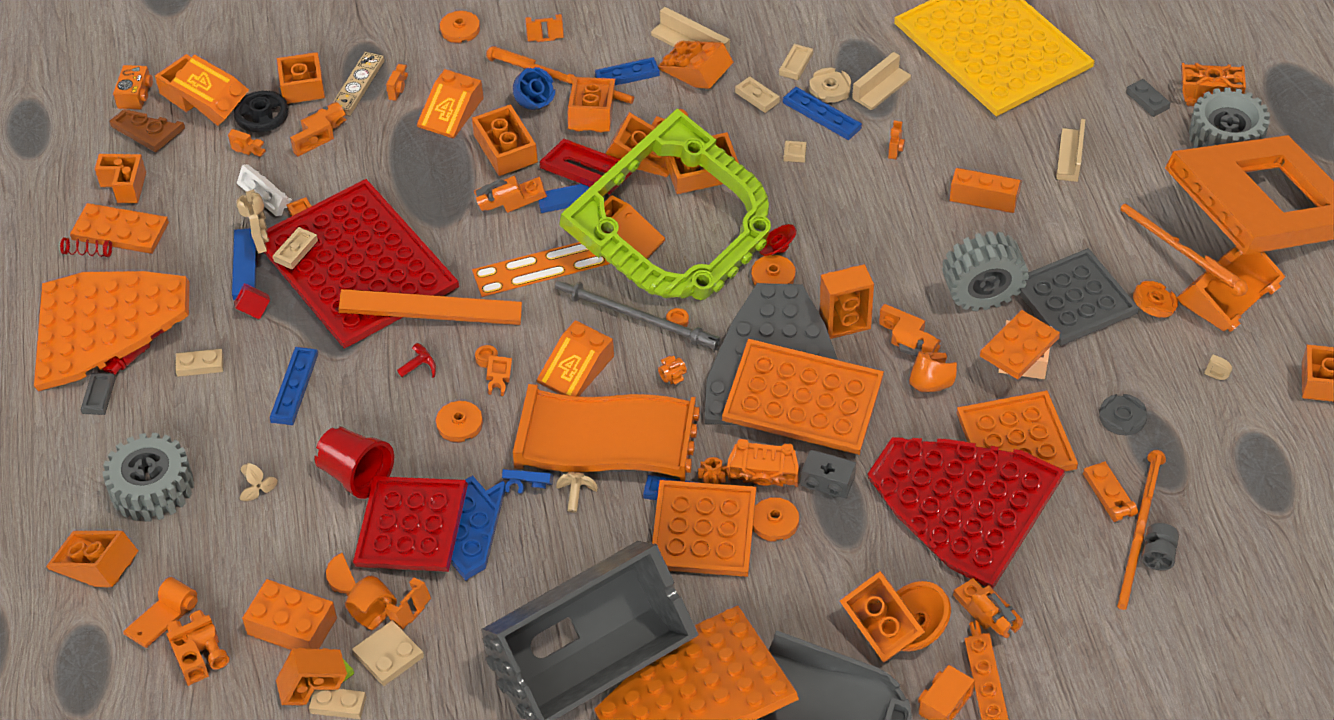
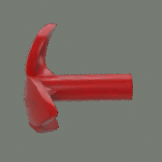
(423, 357)

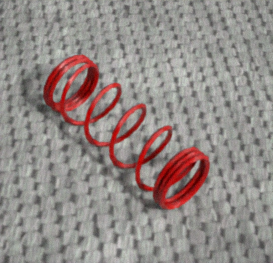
(67, 247)

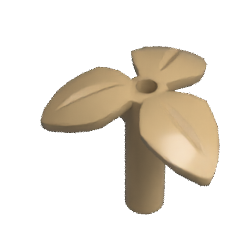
(254, 476)
(576, 480)

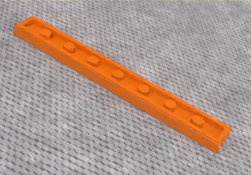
(430, 307)

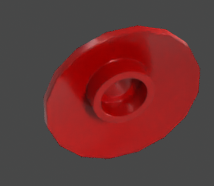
(779, 240)

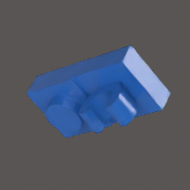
(538, 479)

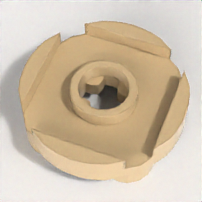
(839, 87)

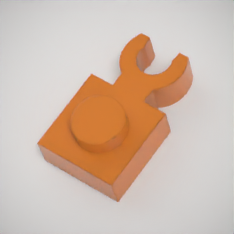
(396, 83)
(896, 142)
(243, 143)
(498, 372)

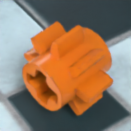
(672, 370)
(712, 471)

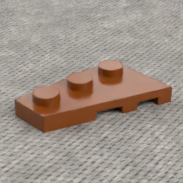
(146, 130)

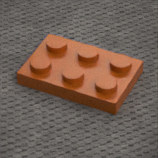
(1019, 344)

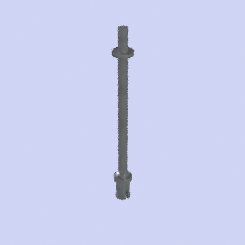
(696, 335)

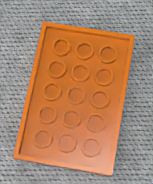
(803, 396)

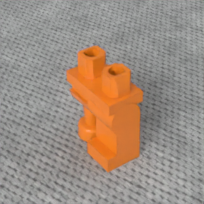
(190, 640)

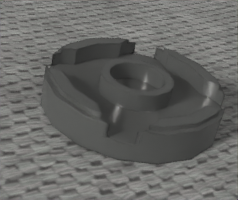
(1123, 414)

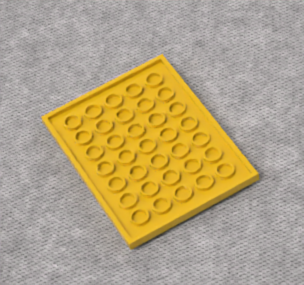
(995, 48)

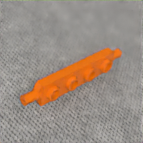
(985, 674)

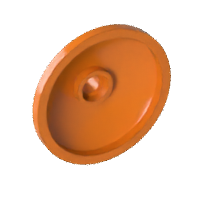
(929, 607)

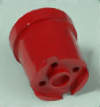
(354, 459)

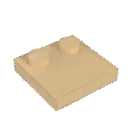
(388, 653)

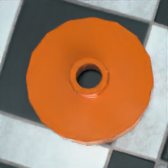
(459, 26)
(773, 270)
(1154, 299)
(459, 430)
(775, 528)

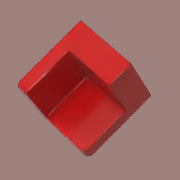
(251, 301)

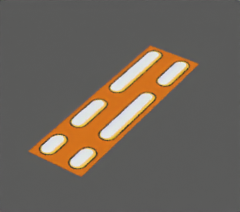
(535, 268)

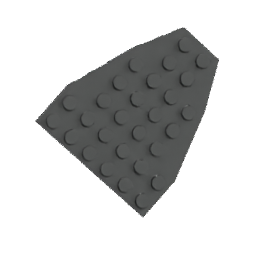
(770, 315)

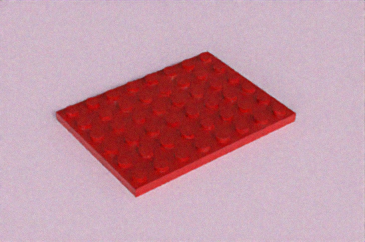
(360, 249)

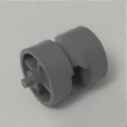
(1160, 546)

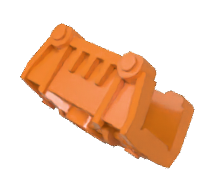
(1203, 78)
(763, 464)

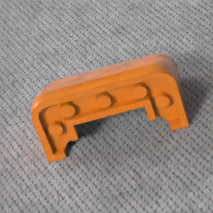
(1214, 299)

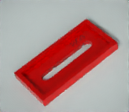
(569, 150)

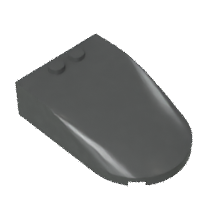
(834, 685)

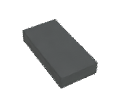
(98, 394)

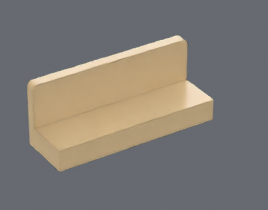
(880, 82)
(1070, 153)

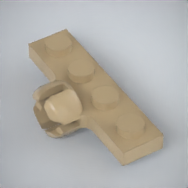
(252, 207)

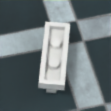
(272, 197)

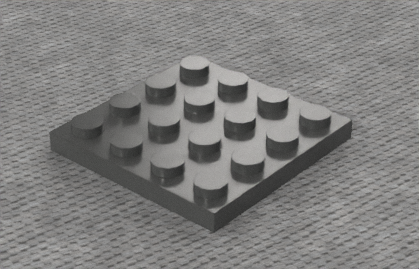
(1076, 296)

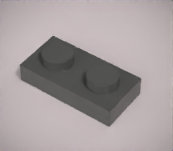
(1148, 97)

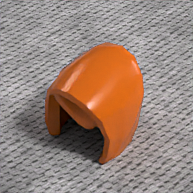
(932, 373)
(368, 602)

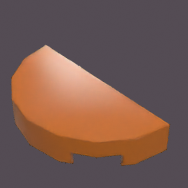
(339, 575)

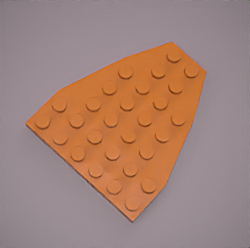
(101, 317)
(711, 677)

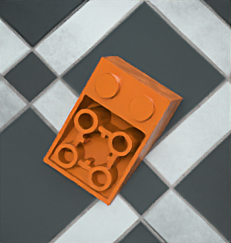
(697, 62)
(633, 227)

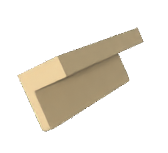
(676, 28)

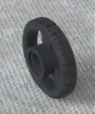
(260, 106)

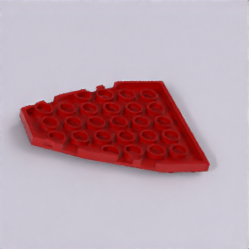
(965, 499)

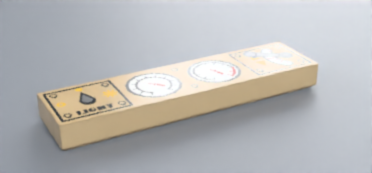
(359, 81)

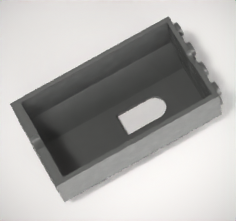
(623, 621)

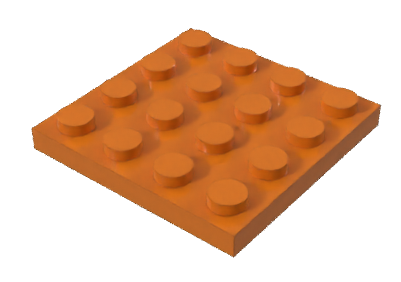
(1021, 424)
(705, 527)

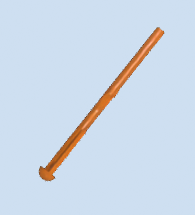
(524, 62)
(1238, 286)
(1156, 459)

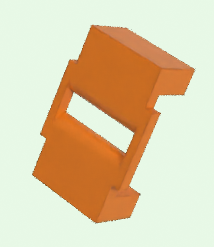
(554, 28)
(402, 614)

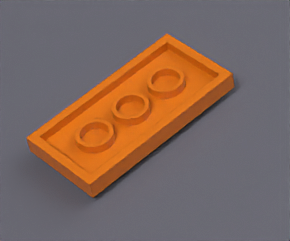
(122, 227)

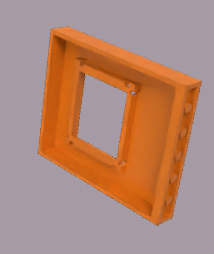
(1240, 208)

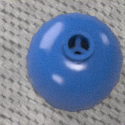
(533, 88)

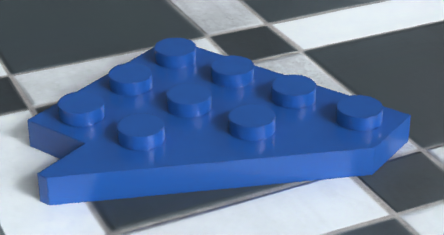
(477, 527)

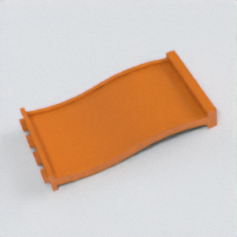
(606, 433)

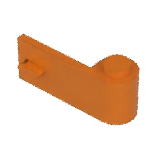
(172, 603)

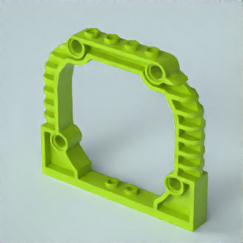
(672, 137)

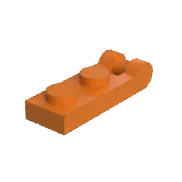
(1109, 491)

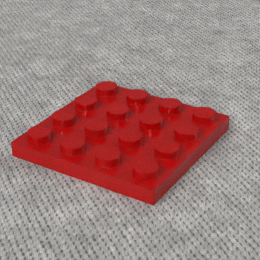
(410, 523)

